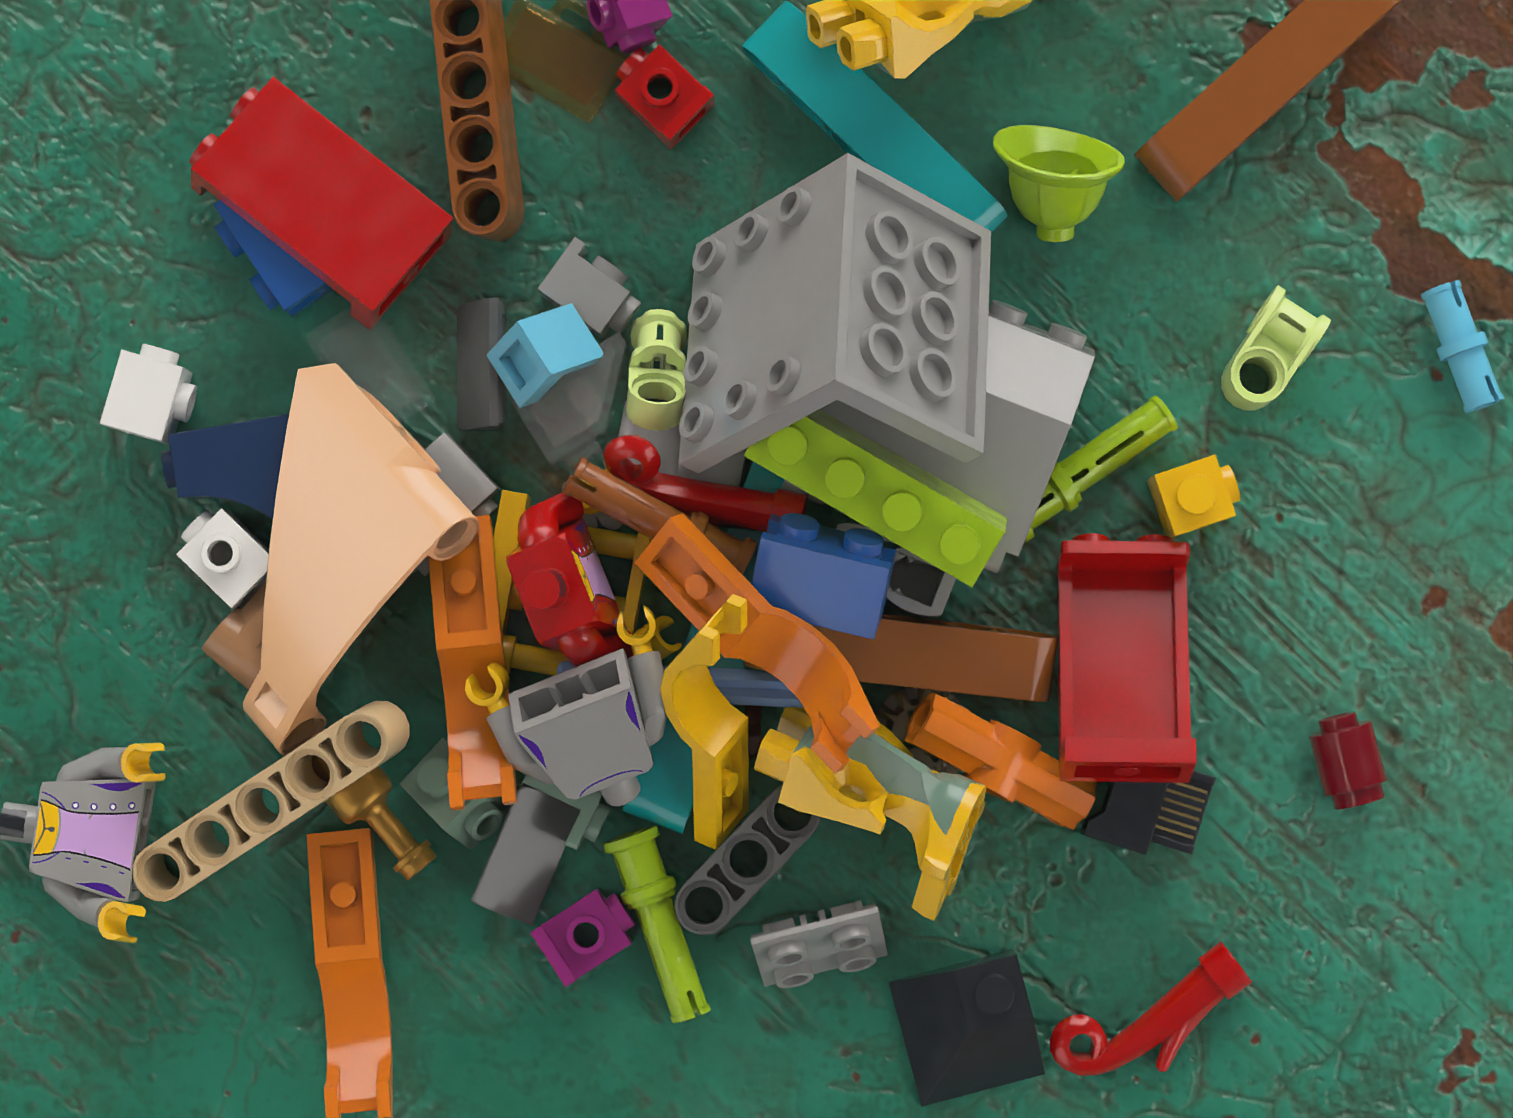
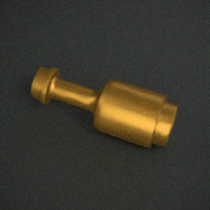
(367, 802)

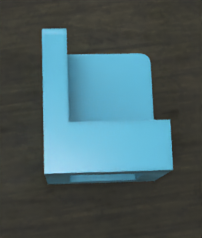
(542, 351)

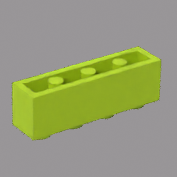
(884, 493)

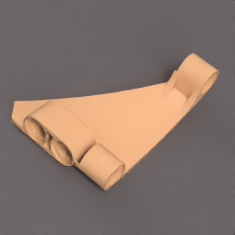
(347, 530)

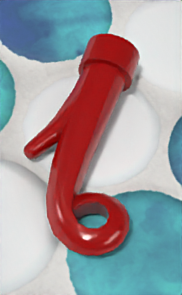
(724, 504)
(1166, 1021)

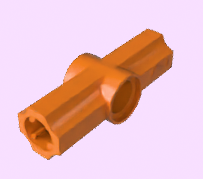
(1000, 759)

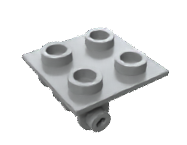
(794, 954)

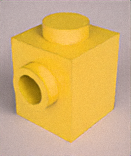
(1194, 495)

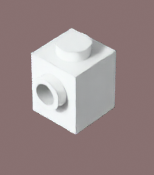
(149, 394)
(225, 556)

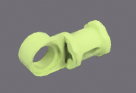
(652, 383)

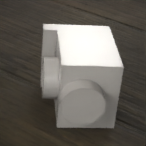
(592, 289)

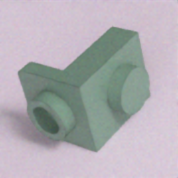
(429, 788)
(591, 815)

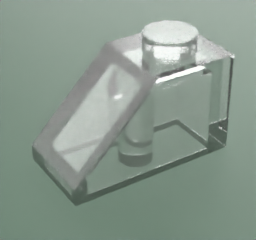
(578, 408)

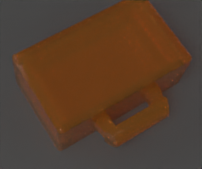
(560, 58)

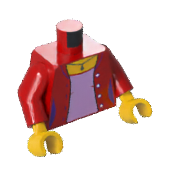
(567, 586)

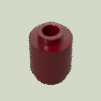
(1348, 760)

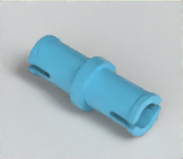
(1462, 346)

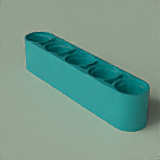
(863, 116)

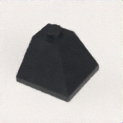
(967, 1027)

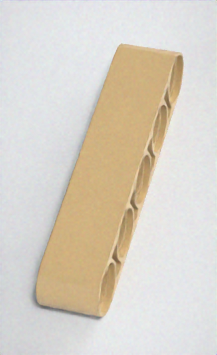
(247, 817)

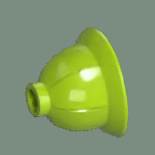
(1056, 175)

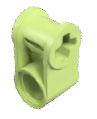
(1277, 341)

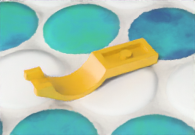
(710, 727)

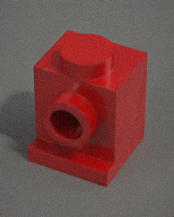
(667, 117)

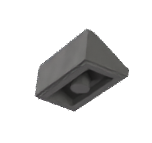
(479, 387)
(525, 855)

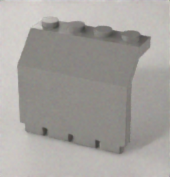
(1029, 408)

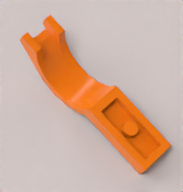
(466, 643)
(792, 650)
(351, 972)

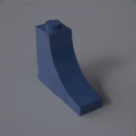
(228, 462)

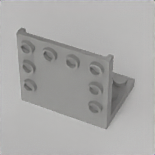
(842, 297)

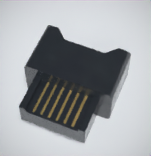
(1151, 812)

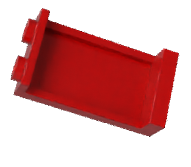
(321, 198)
(1124, 660)

